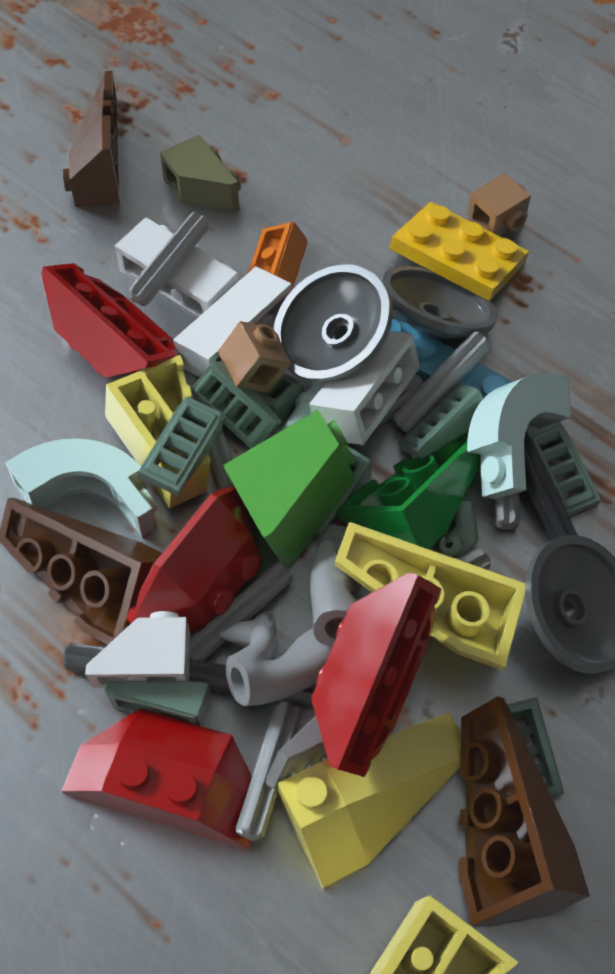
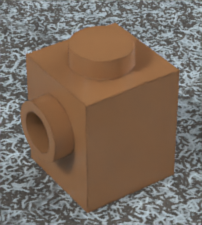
(499, 205)
(254, 356)

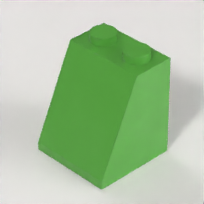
(294, 482)

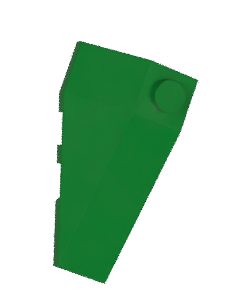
(418, 498)

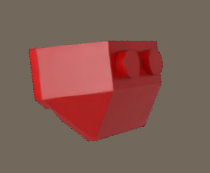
(103, 323)
(203, 563)
(373, 670)
(165, 775)

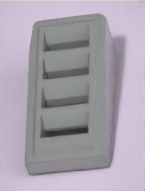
(298, 754)

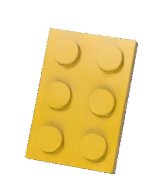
(459, 250)

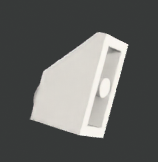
(145, 651)

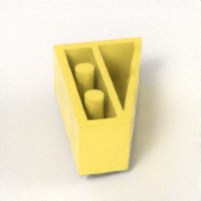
(141, 409)
(440, 943)

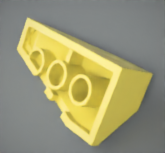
(475, 605)
(350, 817)

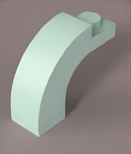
(501, 425)
(84, 466)

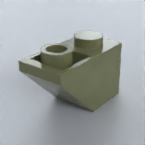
(199, 176)

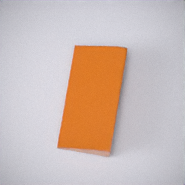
(280, 251)

